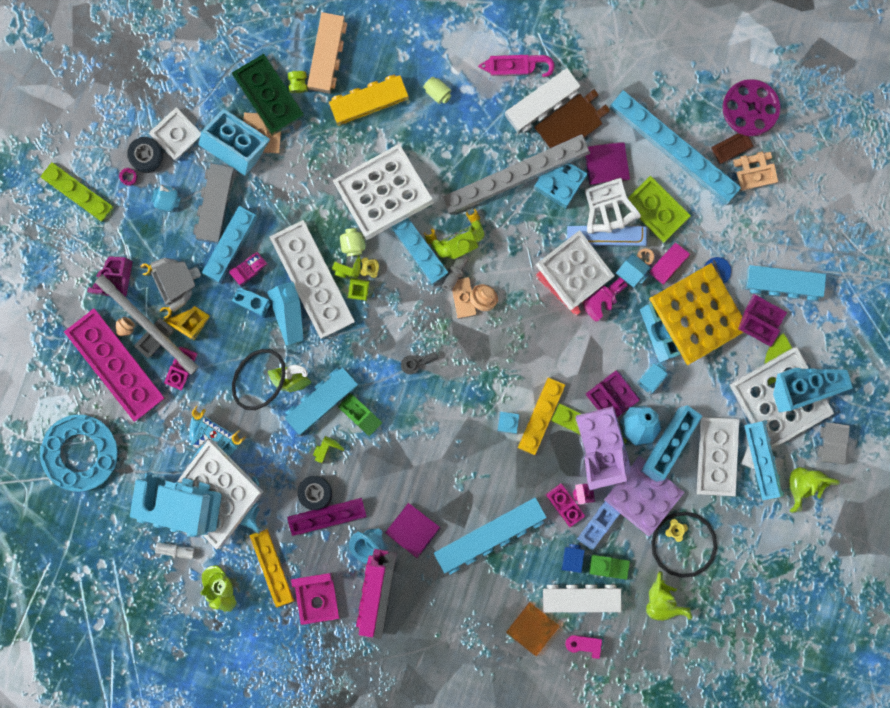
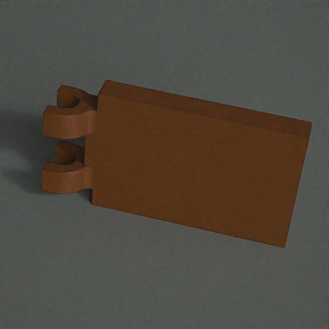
(572, 120)

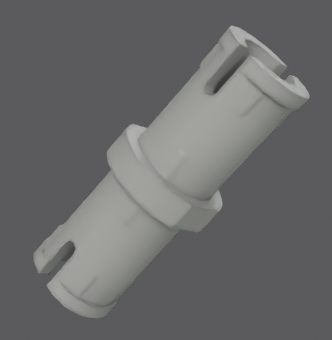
(455, 272)

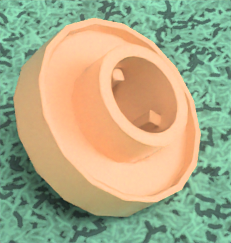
(483, 297)

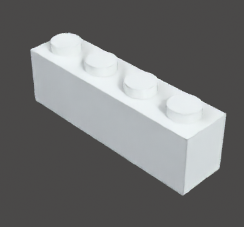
(543, 100)
(582, 600)

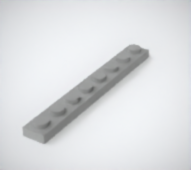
(516, 174)

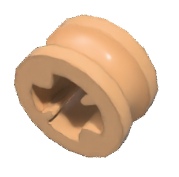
(645, 250)

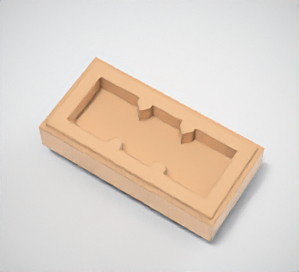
(461, 296)

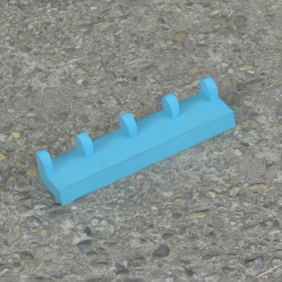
(763, 460)

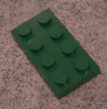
(267, 94)

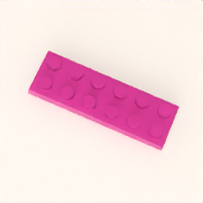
(114, 365)

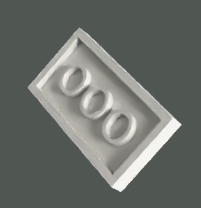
(717, 456)

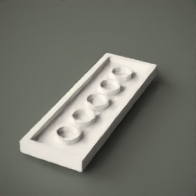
(312, 279)

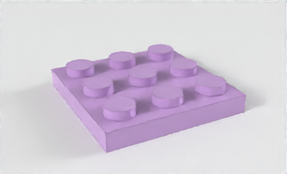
(643, 499)

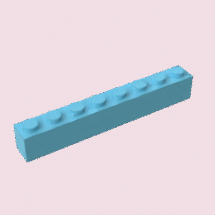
(674, 147)

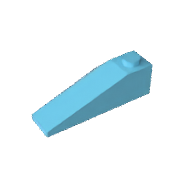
(804, 386)

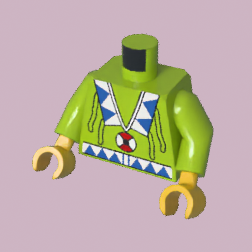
(460, 241)

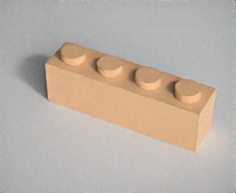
(326, 52)

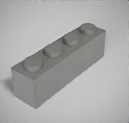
(215, 203)

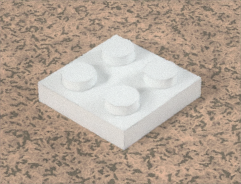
(175, 134)

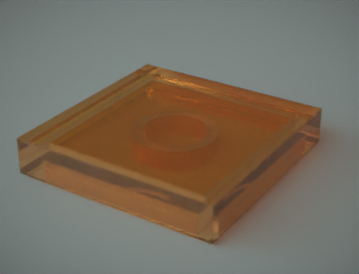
(532, 629)

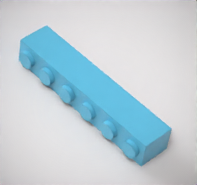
(491, 534)

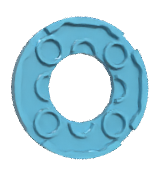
(51, 450)

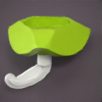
(295, 378)

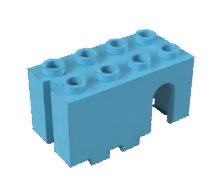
(176, 505)

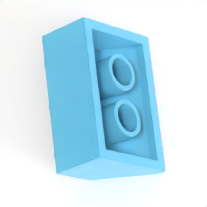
(233, 141)

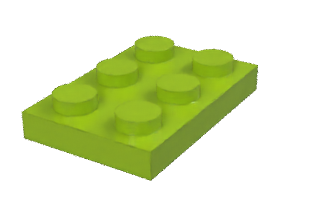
(658, 209)

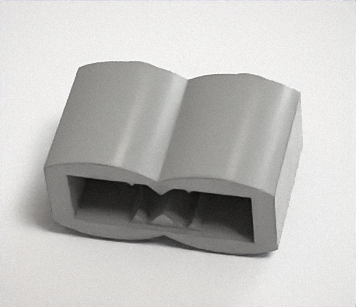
(833, 443)

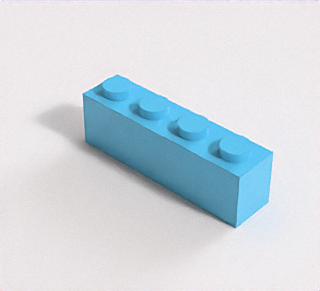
(229, 244)
(419, 251)
(786, 282)
(321, 401)
(671, 443)

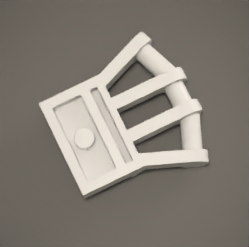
(606, 196)

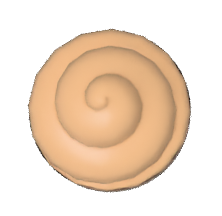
(124, 326)

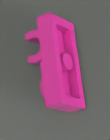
(583, 494)

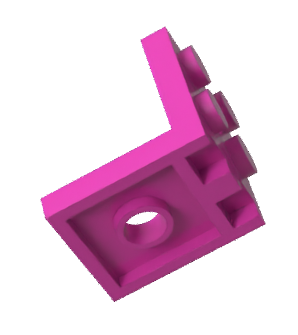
(311, 587)

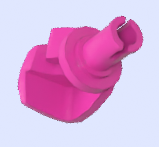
(604, 294)

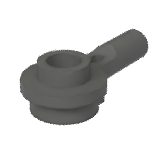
(411, 364)

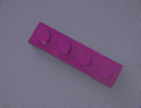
(326, 516)

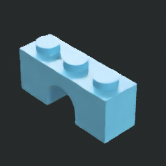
(660, 338)

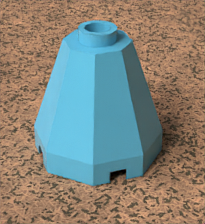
(640, 425)

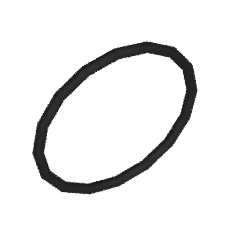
(240, 367)
(687, 574)

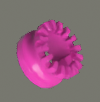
(130, 171)

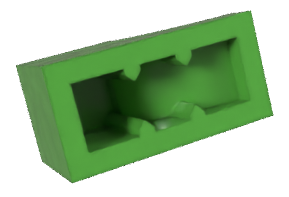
(359, 414)
(609, 567)

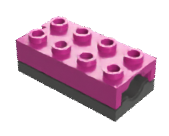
(376, 593)

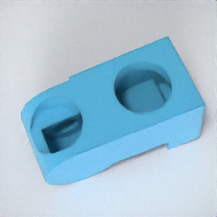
(252, 301)

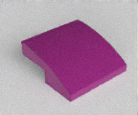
(607, 163)
(762, 320)
(613, 392)
(412, 530)

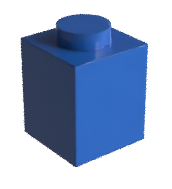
(573, 558)

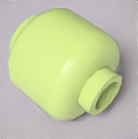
(352, 242)

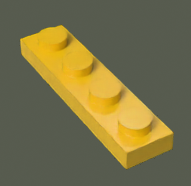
(541, 416)

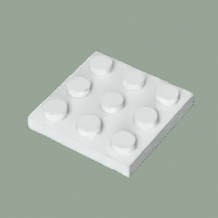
(574, 270)

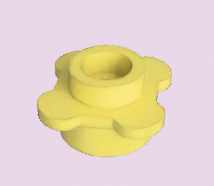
(373, 263)
(681, 530)

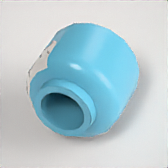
(165, 198)

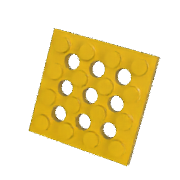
(696, 326)

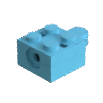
(562, 182)

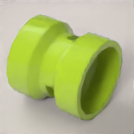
(297, 82)

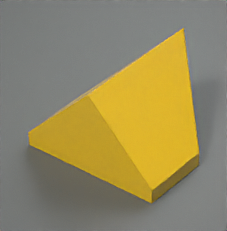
(189, 322)

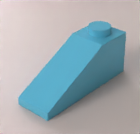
(287, 312)

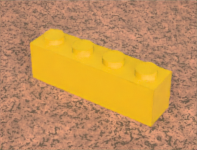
(368, 100)

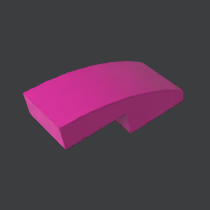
(669, 263)
(177, 374)
(565, 505)

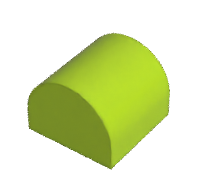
(358, 289)

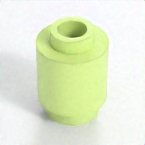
(437, 90)

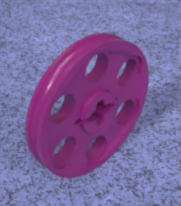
(743, 104)

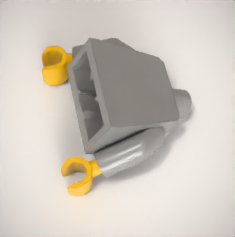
(173, 281)

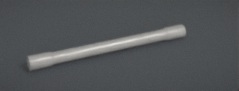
(110, 289)

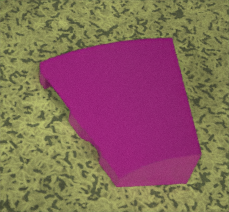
(117, 271)

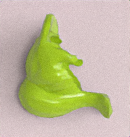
(806, 483)
(218, 597)
(662, 604)

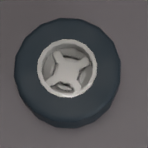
(139, 157)
(314, 493)

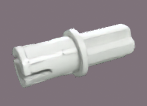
(174, 550)

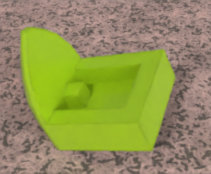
(343, 271)
(321, 451)

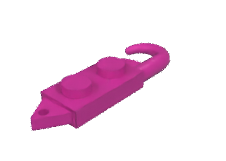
(515, 65)

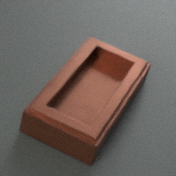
(731, 147)

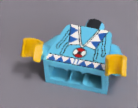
(204, 429)

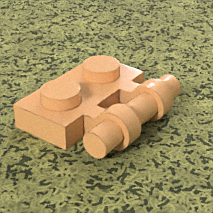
(756, 176)

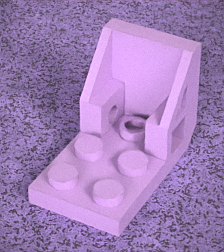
(604, 447)

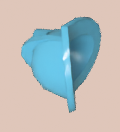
(364, 543)

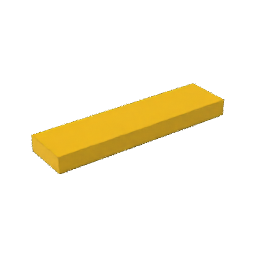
(271, 568)

